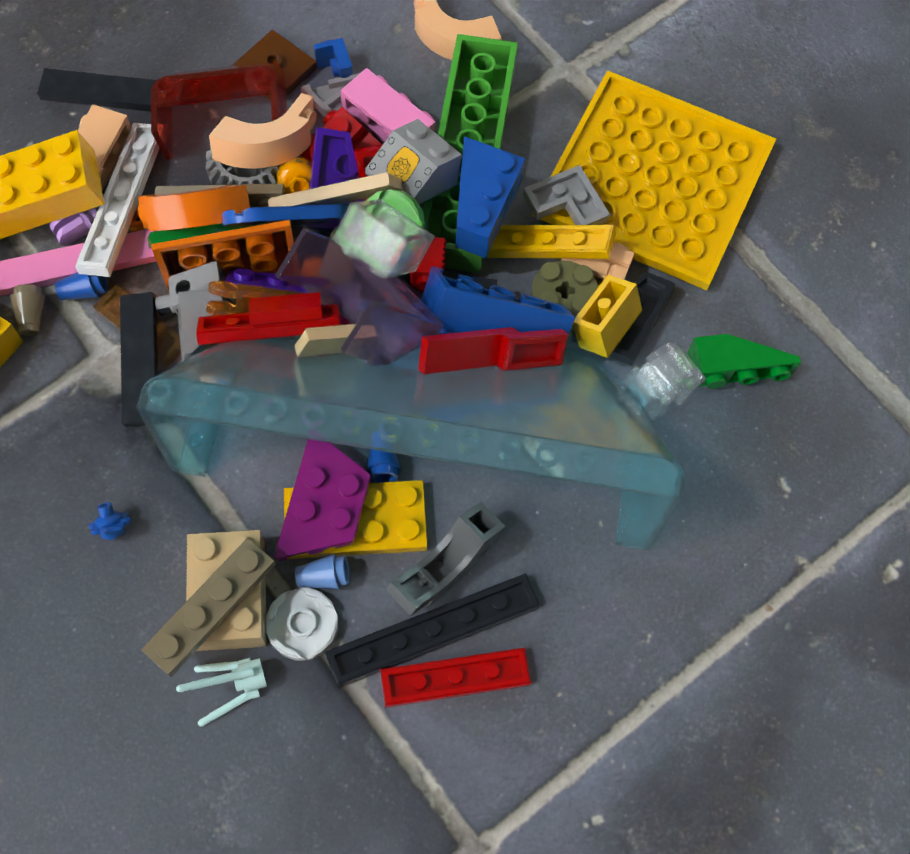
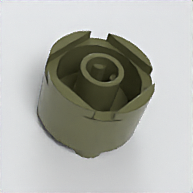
(565, 284)

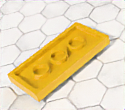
(389, 521)

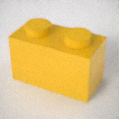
(607, 315)

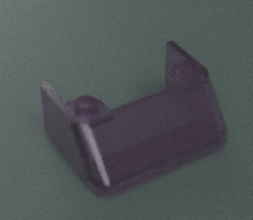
(384, 309)

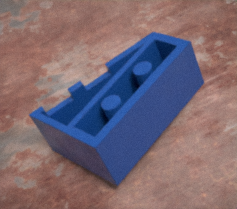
(485, 195)

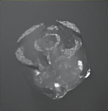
(664, 379)

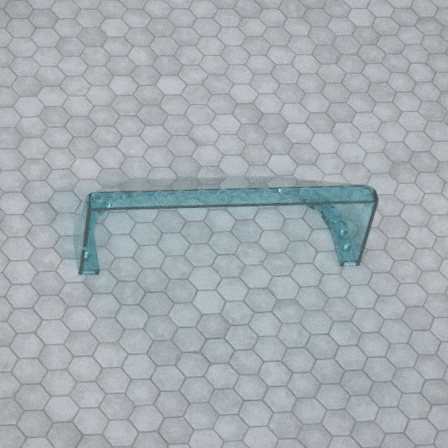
(539, 422)

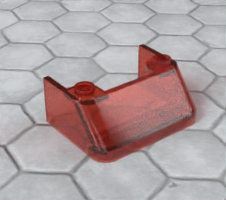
(210, 86)

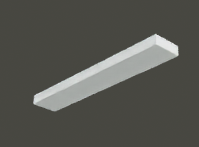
(120, 203)

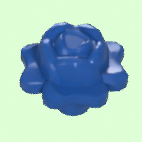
(109, 522)

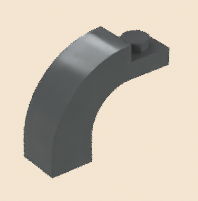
(448, 561)

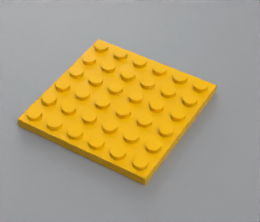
(665, 175)

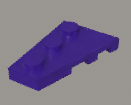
(332, 163)

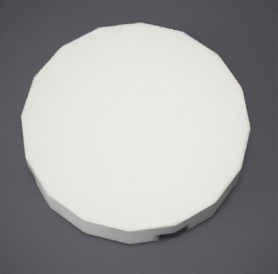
(302, 624)

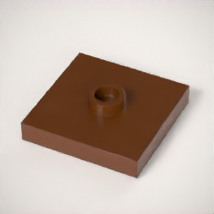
(277, 49)

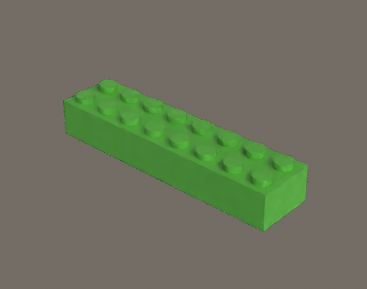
(476, 109)

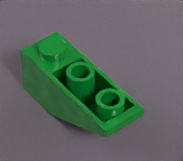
(734, 360)

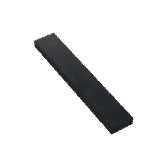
(431, 630)

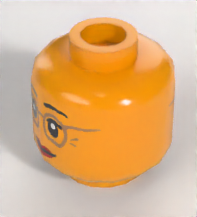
(295, 175)

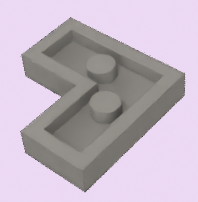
(567, 191)

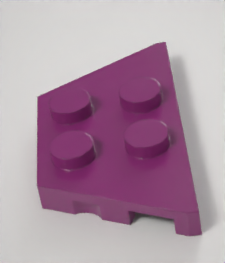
(323, 503)

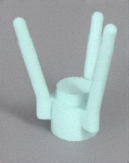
(246, 675)

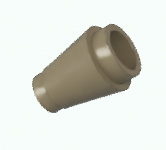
(27, 308)

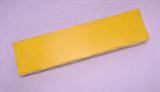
(553, 241)

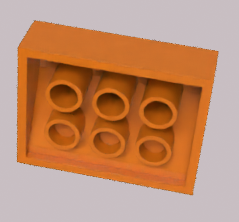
(252, 248)

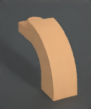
(440, 31)
(264, 144)

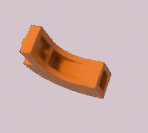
(191, 208)

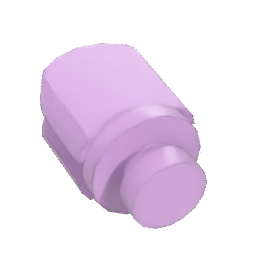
(73, 227)

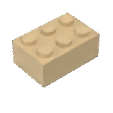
(247, 622)

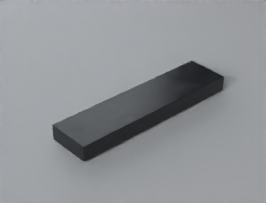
(95, 89)
(138, 351)

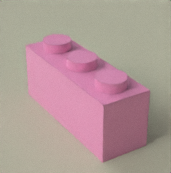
(380, 106)

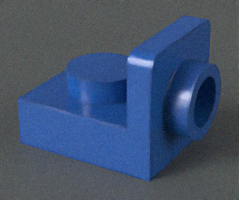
(334, 54)

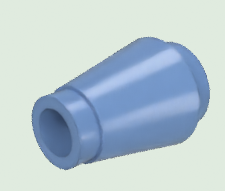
(324, 573)

